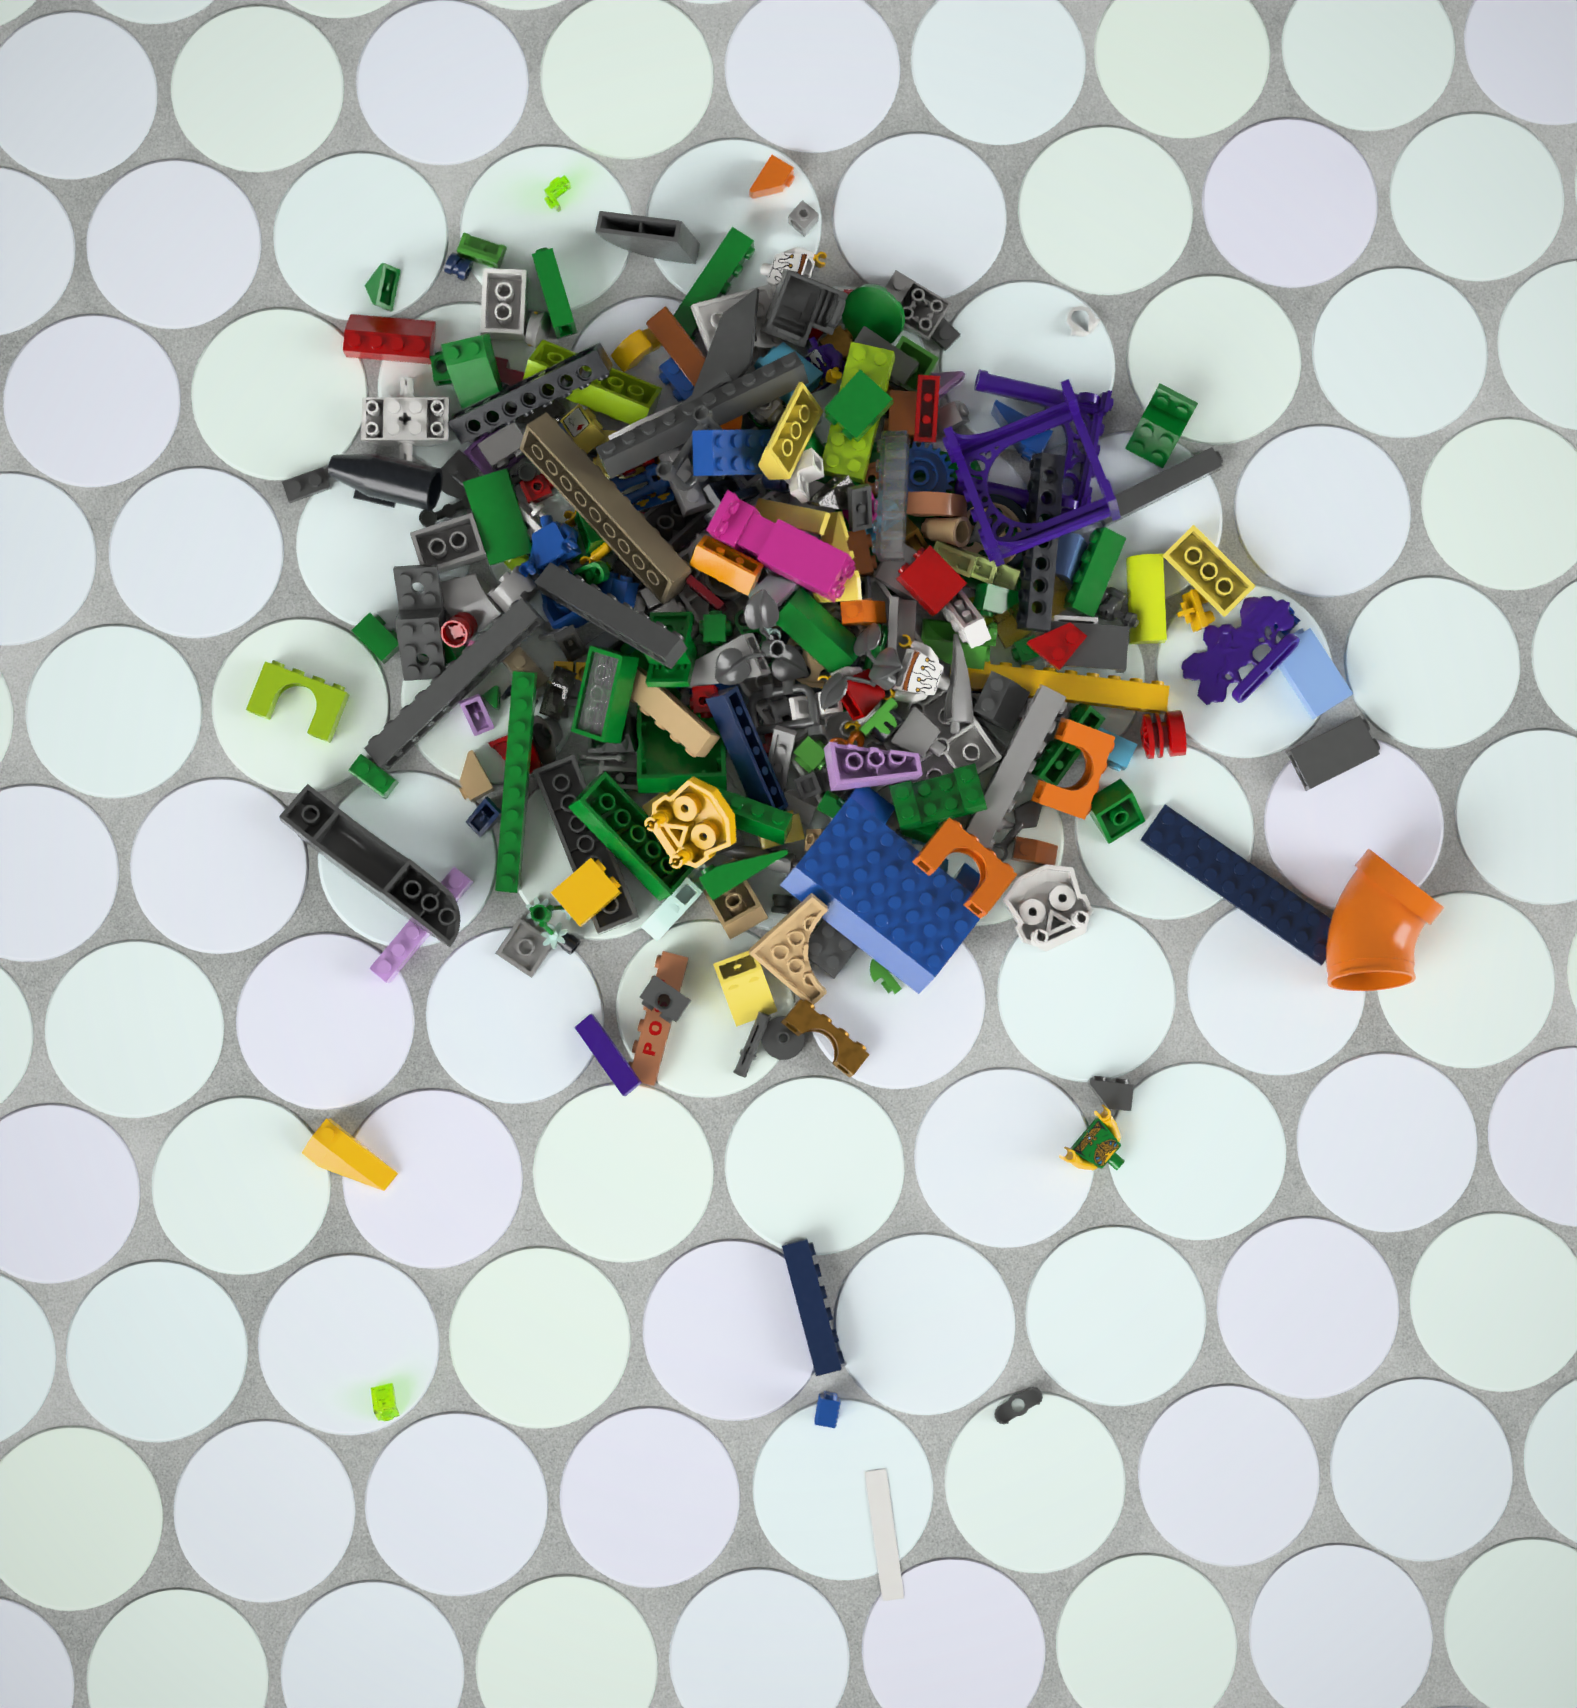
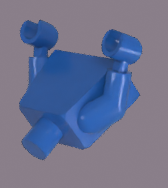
(553, 544)

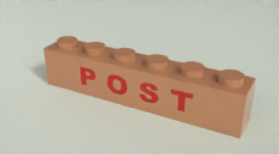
(653, 1028)

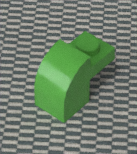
(878, 971)

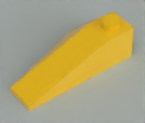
(343, 1154)

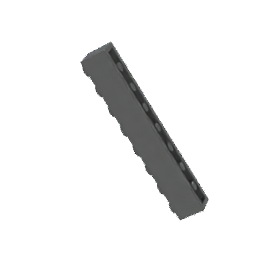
(611, 615)

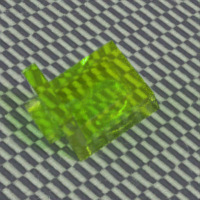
(557, 187)
(384, 1402)

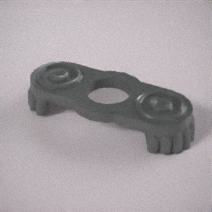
(1005, 1413)

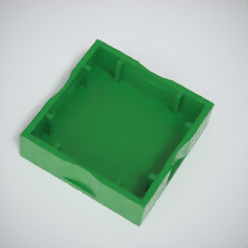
(666, 764)

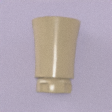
(947, 530)

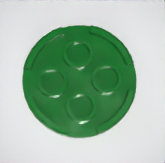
(875, 309)

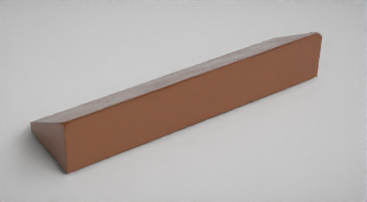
(677, 343)

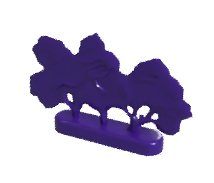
(1234, 647)

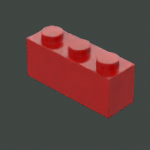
(926, 408)

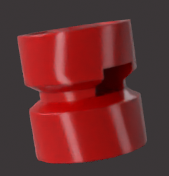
(459, 629)

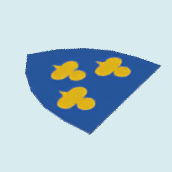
(654, 500)

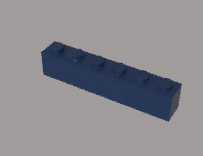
(745, 747)
(811, 1307)

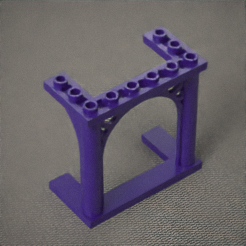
(968, 448)

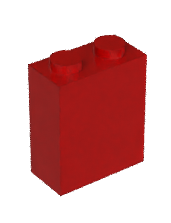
(930, 580)

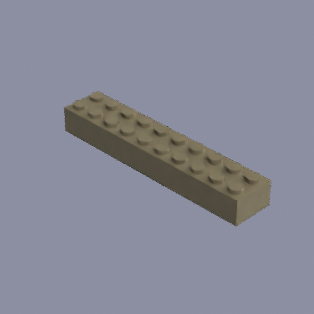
(605, 508)

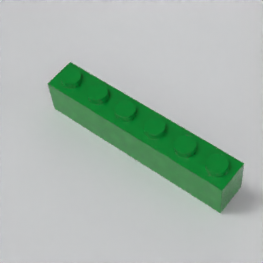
(716, 277)

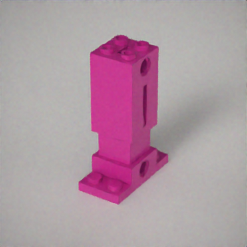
(782, 548)

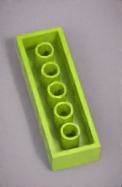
(617, 396)
(840, 453)

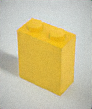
(586, 891)

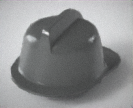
(546, 737)

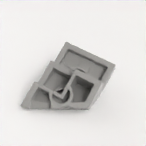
(470, 596)

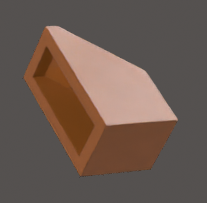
(1034, 851)

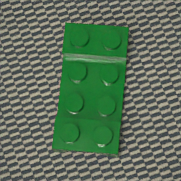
(938, 798)

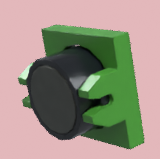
(883, 722)

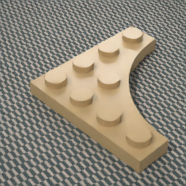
(786, 949)

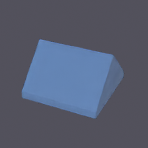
(1069, 556)

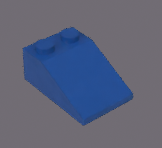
(1036, 444)

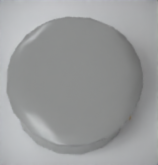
(538, 328)

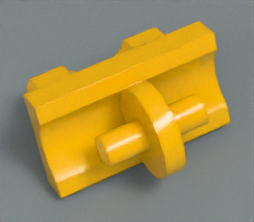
(1194, 612)

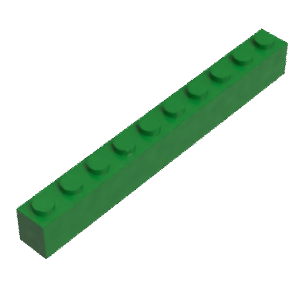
(516, 781)

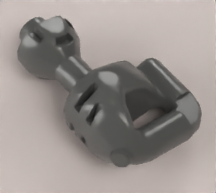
(1112, 608)

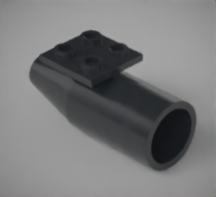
(388, 479)

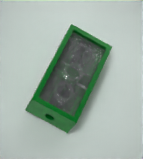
(605, 694)

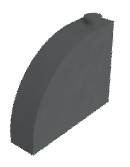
(649, 236)

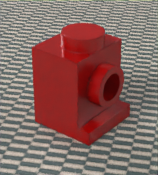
(537, 495)

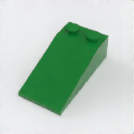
(472, 369)
(728, 875)

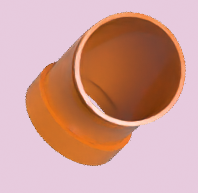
(1376, 928)

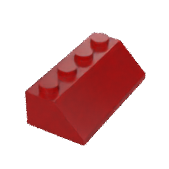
(389, 339)

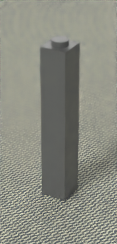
(1166, 483)

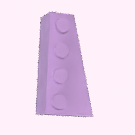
(867, 767)

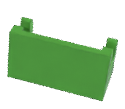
(481, 251)

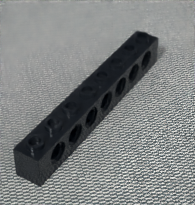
(593, 357)
(1052, 489)

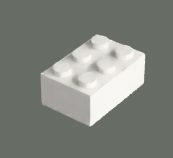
(504, 303)

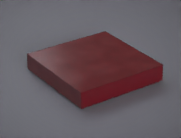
(706, 594)

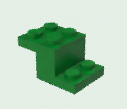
(1161, 425)
(681, 673)

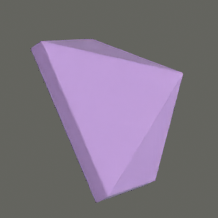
(948, 381)

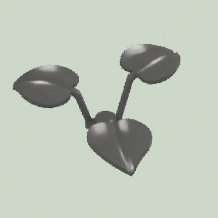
(788, 663)
(881, 673)

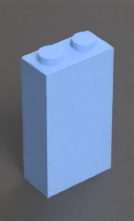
(1314, 675)

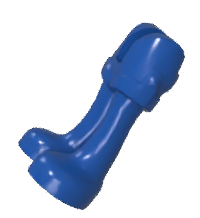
(650, 476)

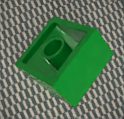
(1116, 811)

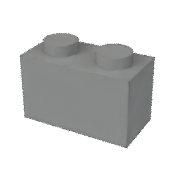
(502, 446)

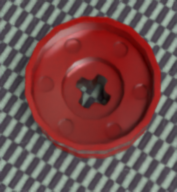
(1161, 735)

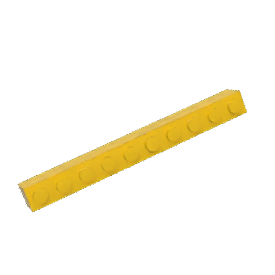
(1083, 689)

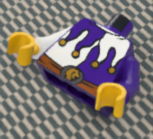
(827, 360)

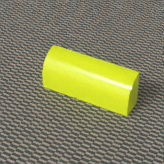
(1146, 598)

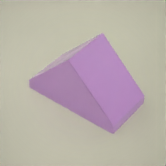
(477, 714)

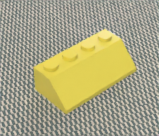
(791, 435)
(1209, 571)

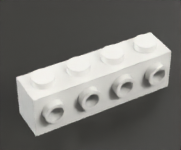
(966, 620)

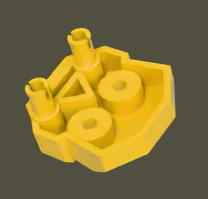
(682, 829)

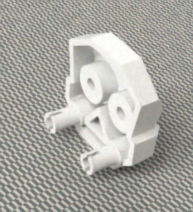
(1040, 891)

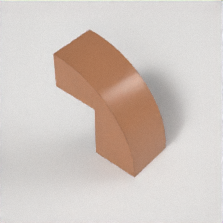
(936, 504)

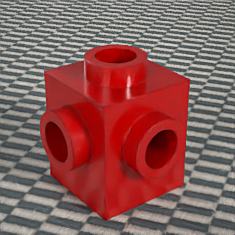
(697, 702)

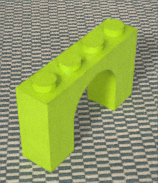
(276, 679)

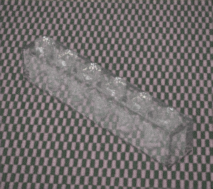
(892, 496)

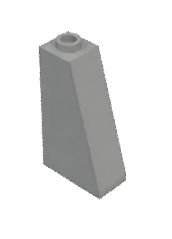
(705, 666)

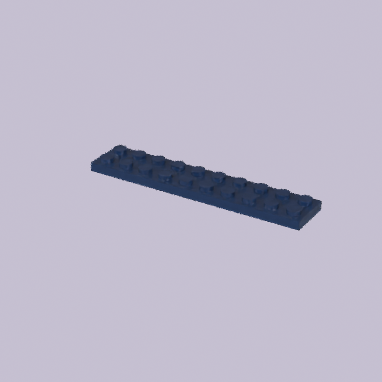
(1239, 883)

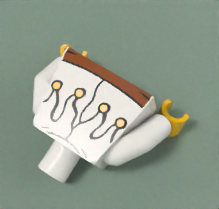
(794, 259)
(920, 674)

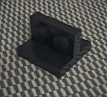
(717, 490)

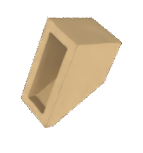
(474, 779)

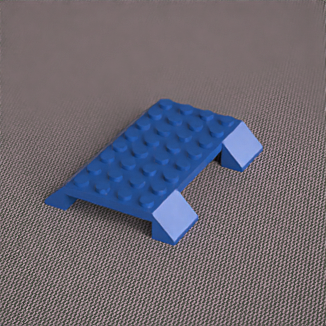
(880, 896)

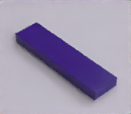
(608, 1055)

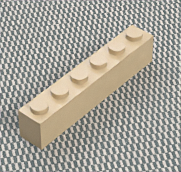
(673, 716)

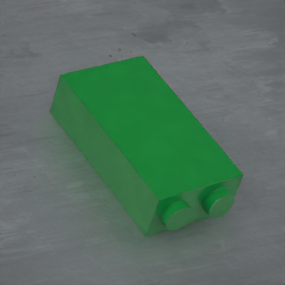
(554, 292)

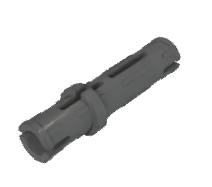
(752, 1044)

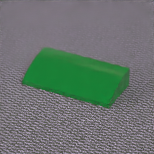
(498, 516)

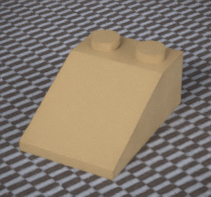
(737, 909)

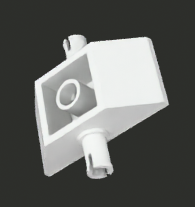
(384, 419)

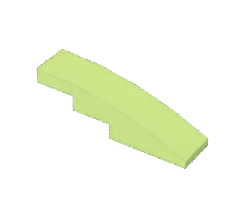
(978, 566)

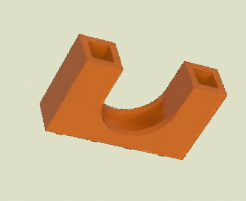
(1077, 798)
(994, 874)

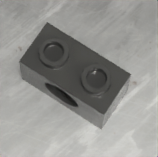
(654, 990)

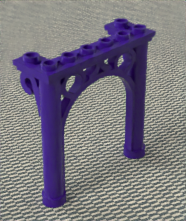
(1088, 403)

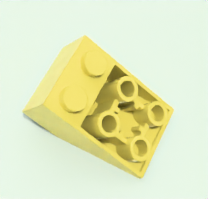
(744, 987)

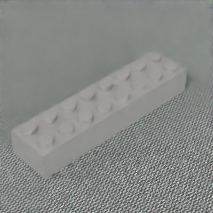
(1015, 763)

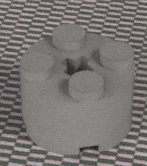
(513, 588)

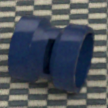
(458, 266)

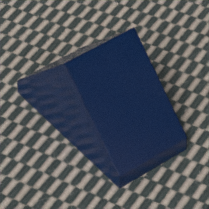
(484, 817)

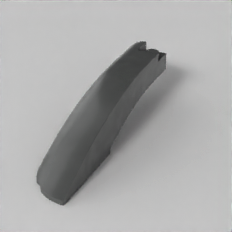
(374, 864)

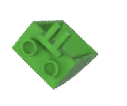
(940, 635)

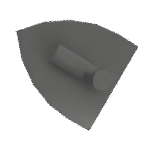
(455, 472)

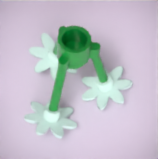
(542, 915)

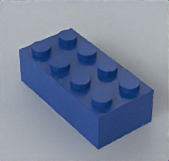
(728, 451)

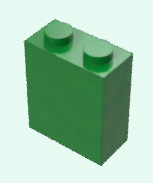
(858, 406)

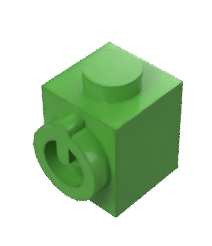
(810, 754)

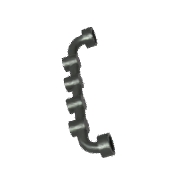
(428, 518)

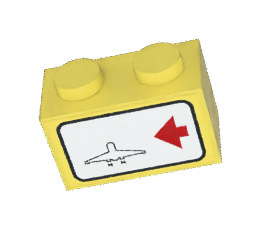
(583, 428)

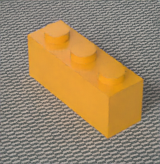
(726, 564)

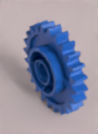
(933, 466)

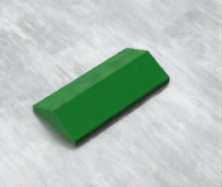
(817, 631)

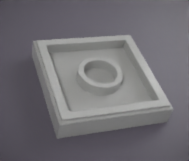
(524, 948)

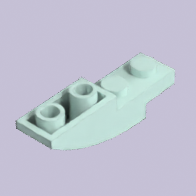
(675, 905)

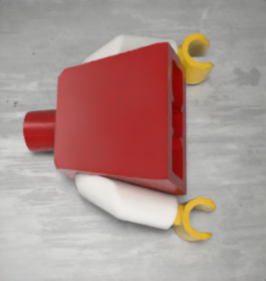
(860, 698)

